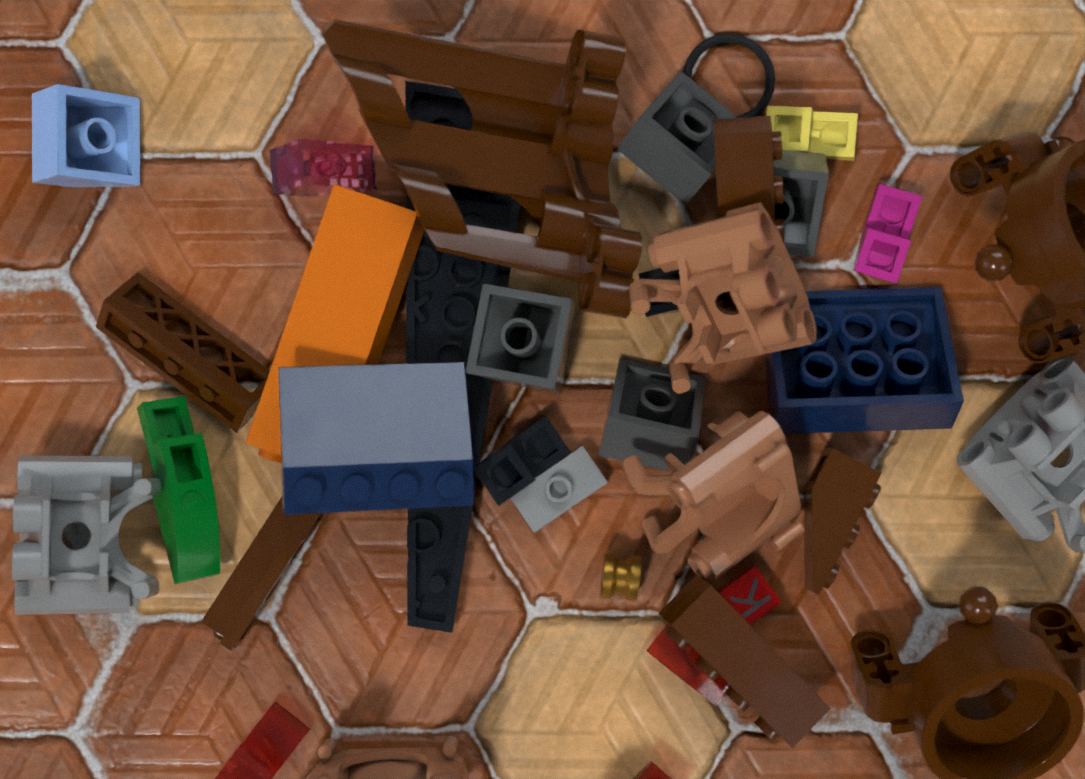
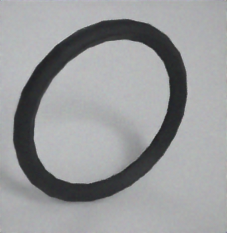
(754, 47)

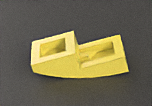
(816, 131)

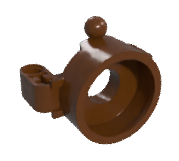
(1042, 233)
(1003, 734)

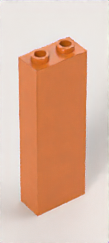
(343, 297)

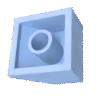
(85, 138)

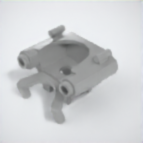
(1014, 453)
(66, 491)

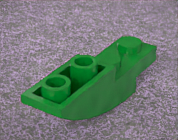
(187, 494)

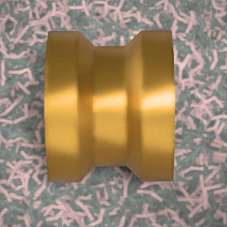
(620, 577)

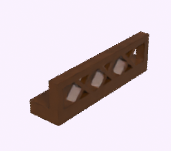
(178, 356)
(259, 574)

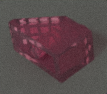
(313, 167)

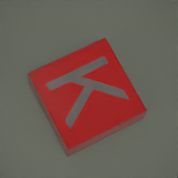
(750, 595)

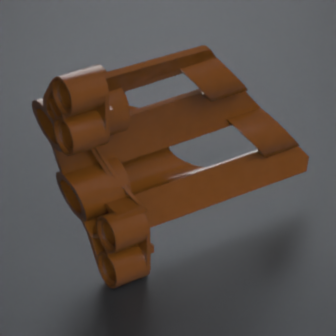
(534, 136)

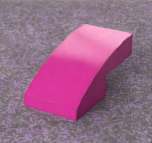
(886, 233)

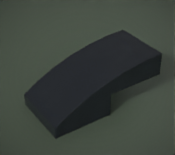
(521, 460)

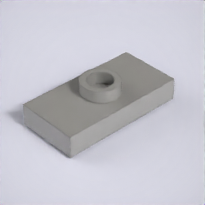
(559, 489)

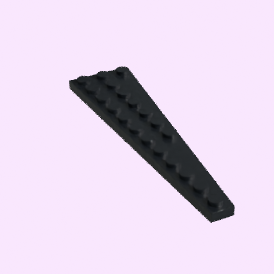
(440, 325)

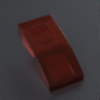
(683, 665)
(266, 746)

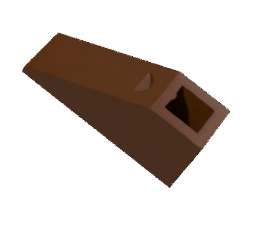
(832, 506)

